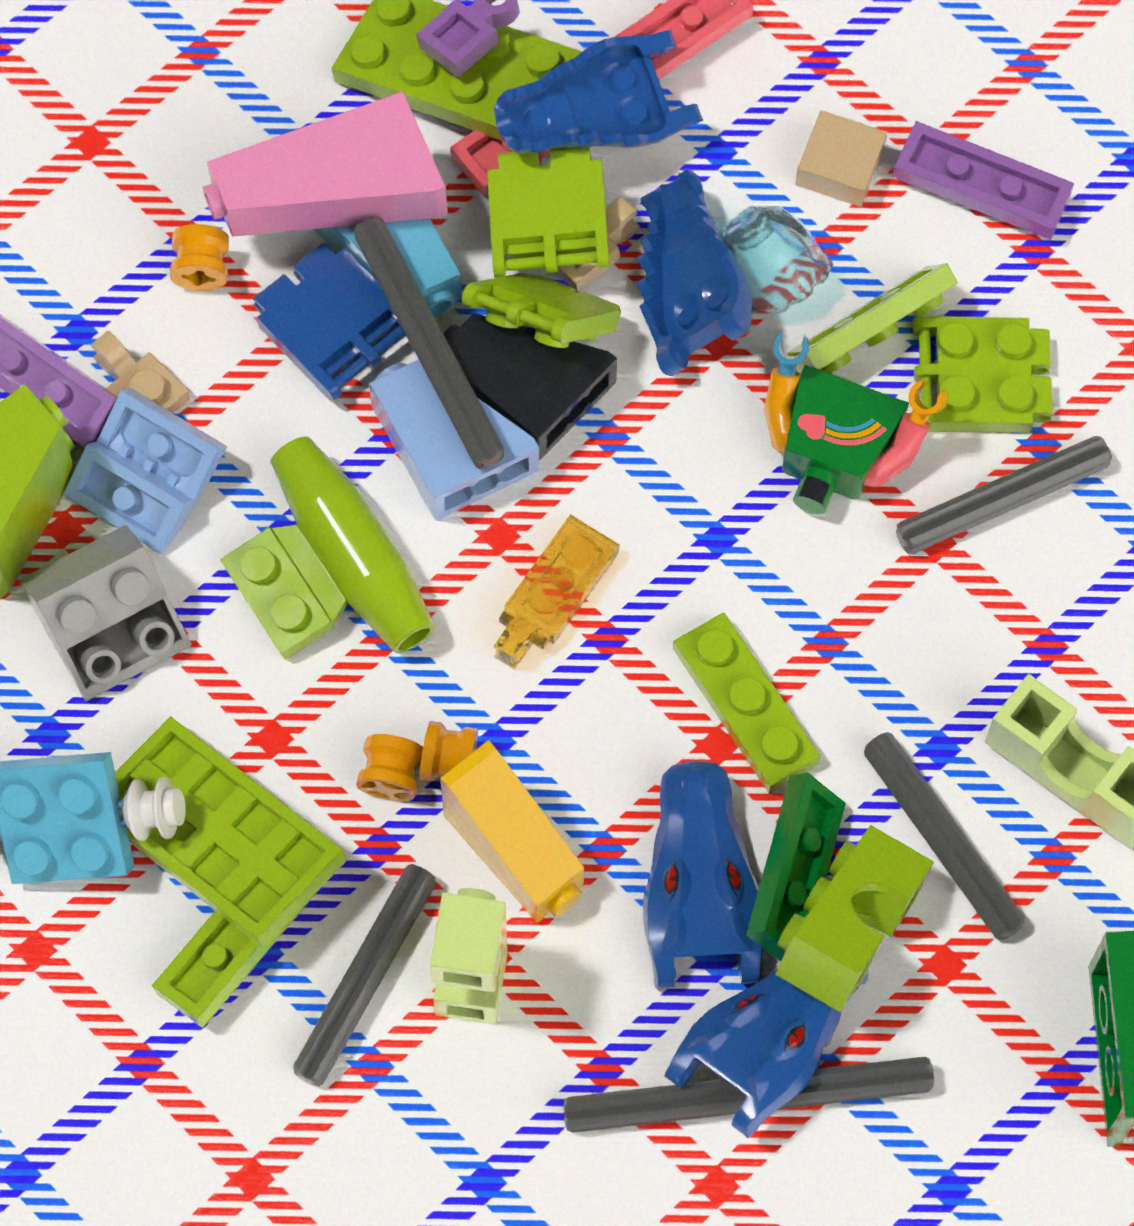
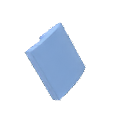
(145, 470)

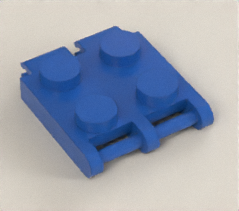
(329, 318)

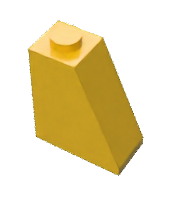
(511, 833)

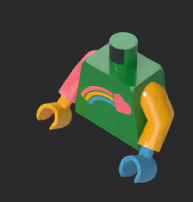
(840, 432)

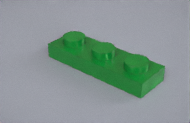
(796, 858)

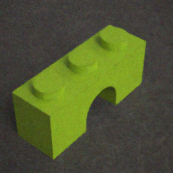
(833, 943)

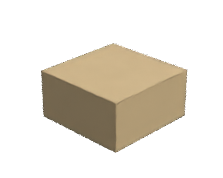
(841, 158)

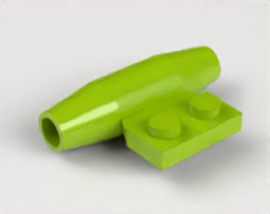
(334, 556)

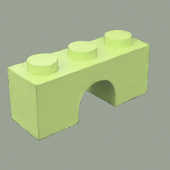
(1043, 739)
(469, 955)

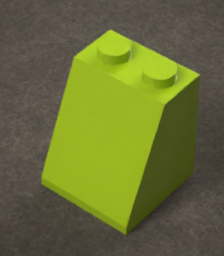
(32, 475)

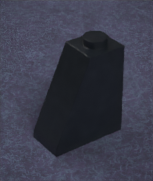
(531, 382)

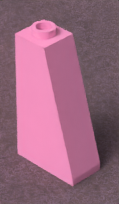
(330, 174)

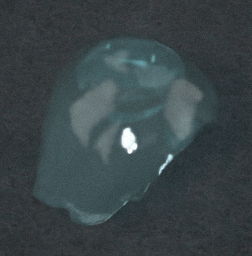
(776, 256)

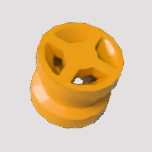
(199, 257)
(445, 749)
(390, 767)

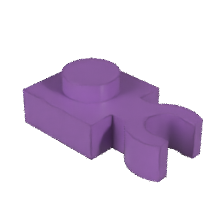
(465, 33)

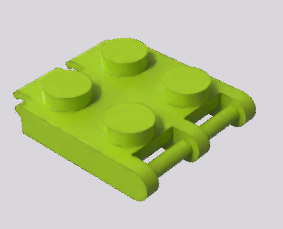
(547, 211)
(544, 304)
(986, 372)

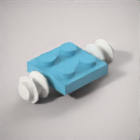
(68, 817)

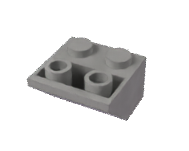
(106, 612)

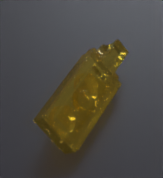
(554, 589)

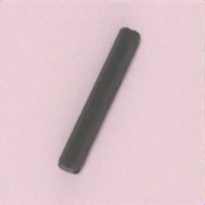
(1003, 494)
(944, 836)
(364, 975)

